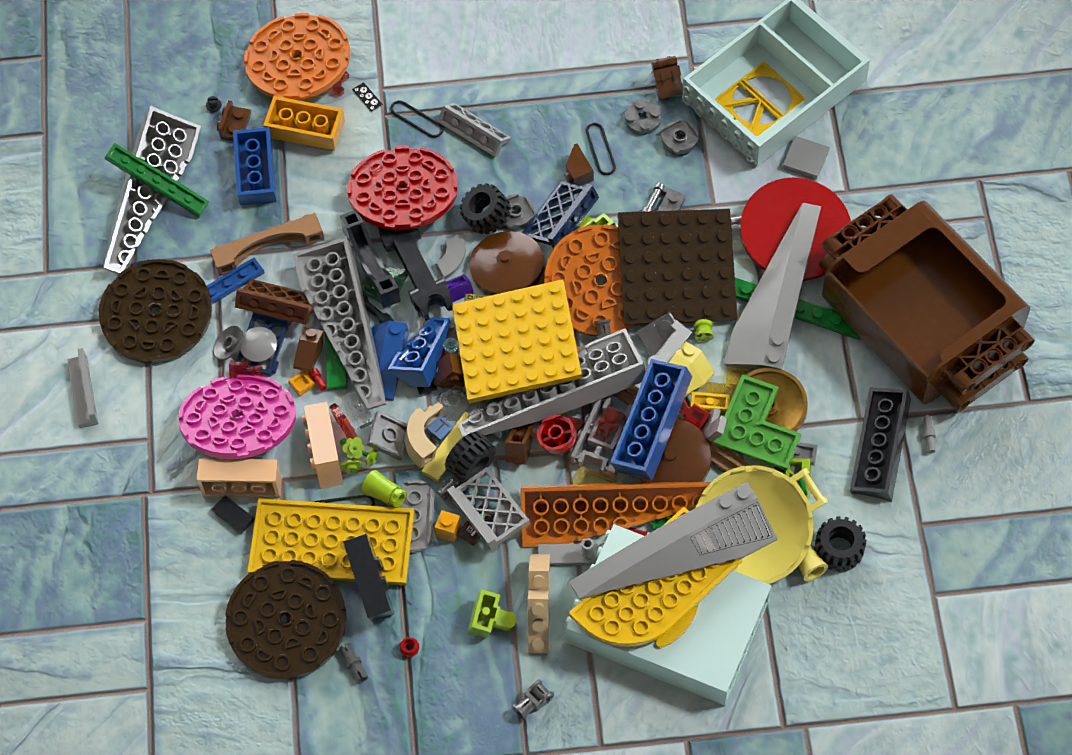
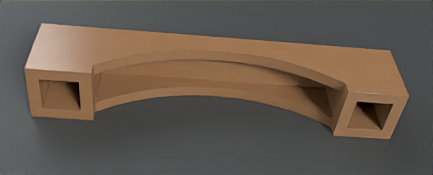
(302, 230)

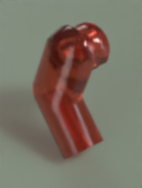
(336, 88)

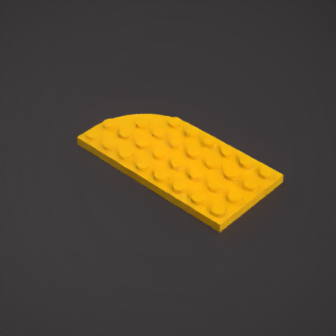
(649, 609)

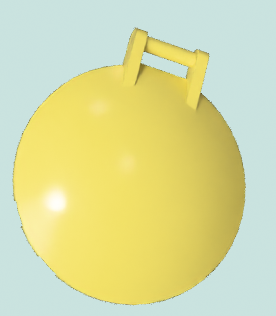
(786, 511)

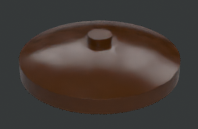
(506, 262)
(684, 457)

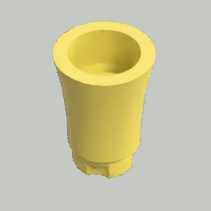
(812, 566)

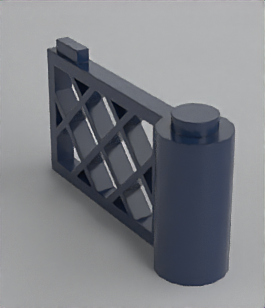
(273, 323)

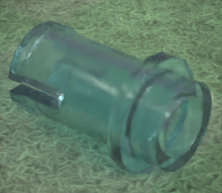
(451, 345)

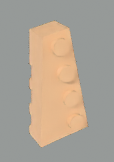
(322, 445)

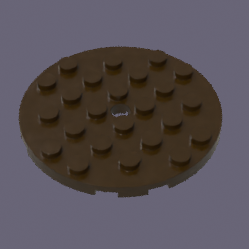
(172, 331)
(293, 647)

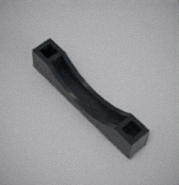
(378, 276)

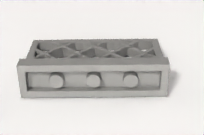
(473, 516)

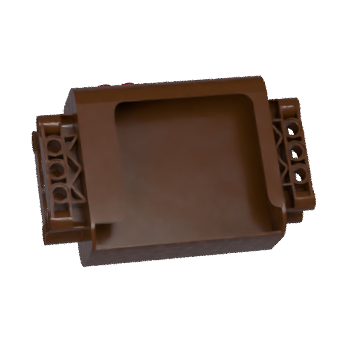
(925, 302)

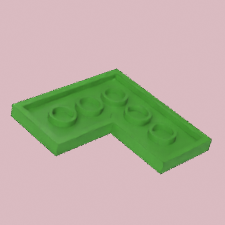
(747, 427)

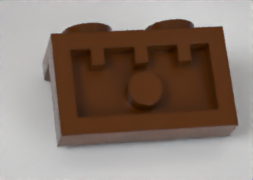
(232, 119)

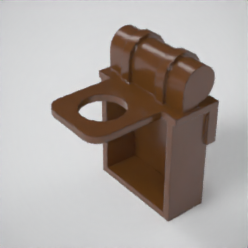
(667, 77)

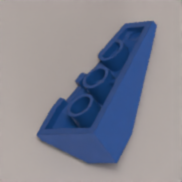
(389, 340)
(419, 360)

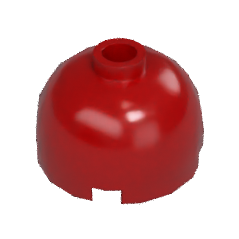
(557, 434)

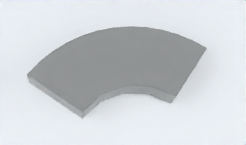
(453, 257)

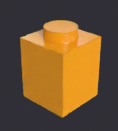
(447, 526)

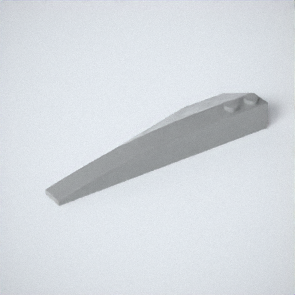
(168, 146)

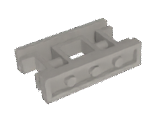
(600, 446)

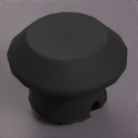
(213, 104)

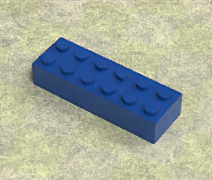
(651, 419)

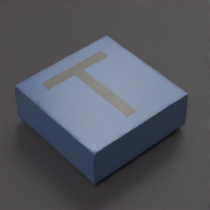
(440, 428)

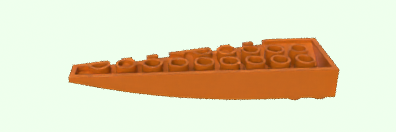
(560, 520)

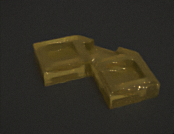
(733, 376)

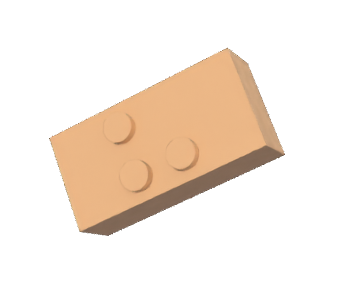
(239, 477)

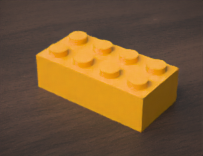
(305, 123)

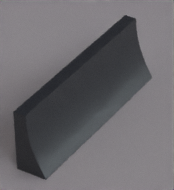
(881, 443)

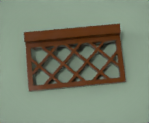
(270, 304)

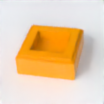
(301, 383)

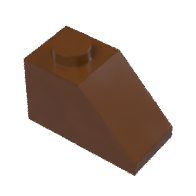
(578, 168)
(308, 349)
(519, 444)

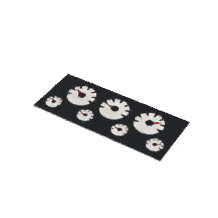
(367, 96)

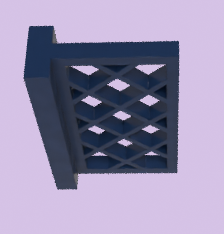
(568, 219)

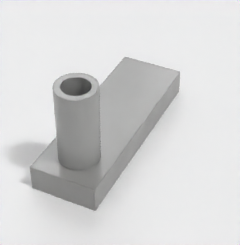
(570, 554)

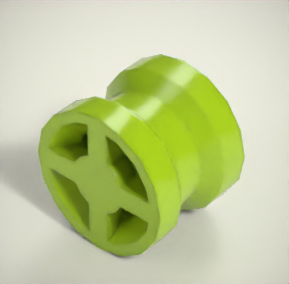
(703, 330)

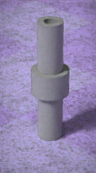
(929, 434)

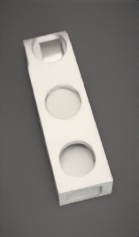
(672, 344)

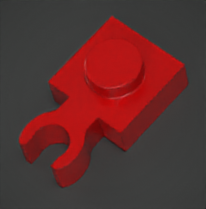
(694, 414)

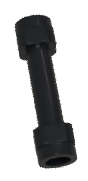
(383, 317)

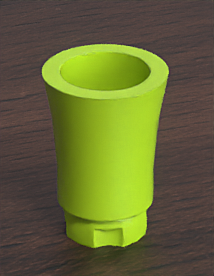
(383, 489)

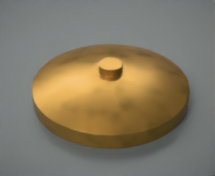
(790, 402)

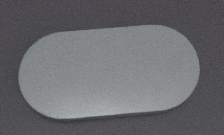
(422, 500)

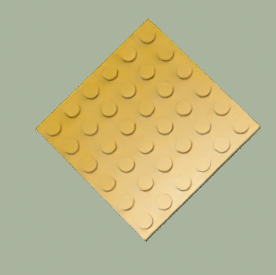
(516, 341)

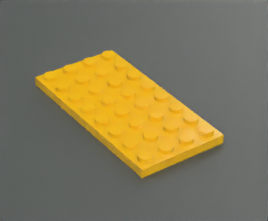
(317, 531)

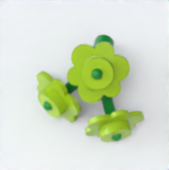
(355, 449)

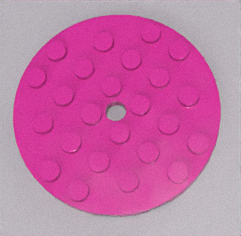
(264, 422)

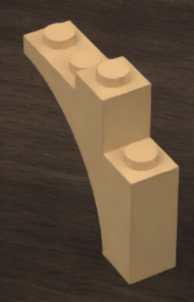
(538, 603)

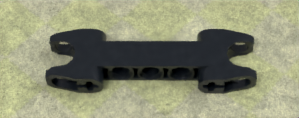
(426, 290)

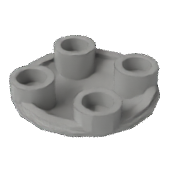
(258, 344)

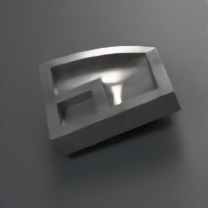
(657, 333)

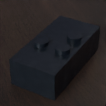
(369, 578)

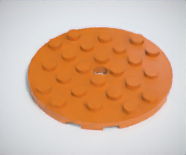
(322, 63)
(578, 261)

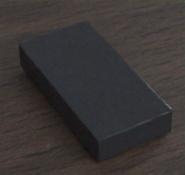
(233, 514)

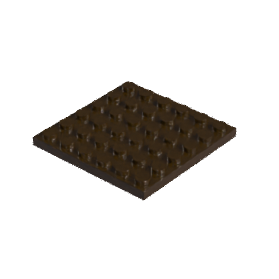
(677, 265)

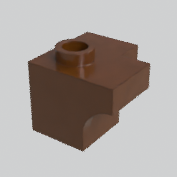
(449, 372)

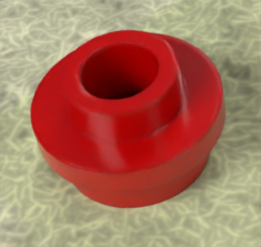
(409, 642)

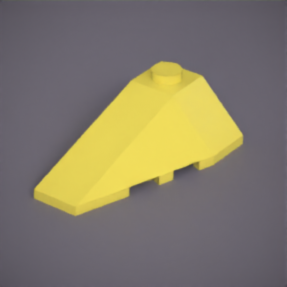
(696, 363)

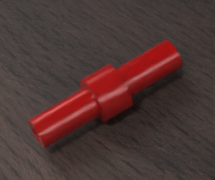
(315, 376)

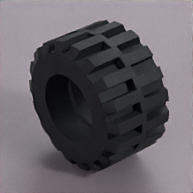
(477, 200)
(470, 456)
(840, 529)

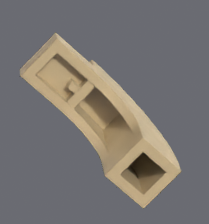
(417, 444)

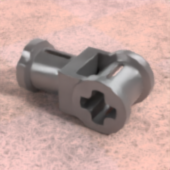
(534, 698)

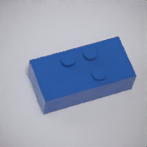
(254, 166)

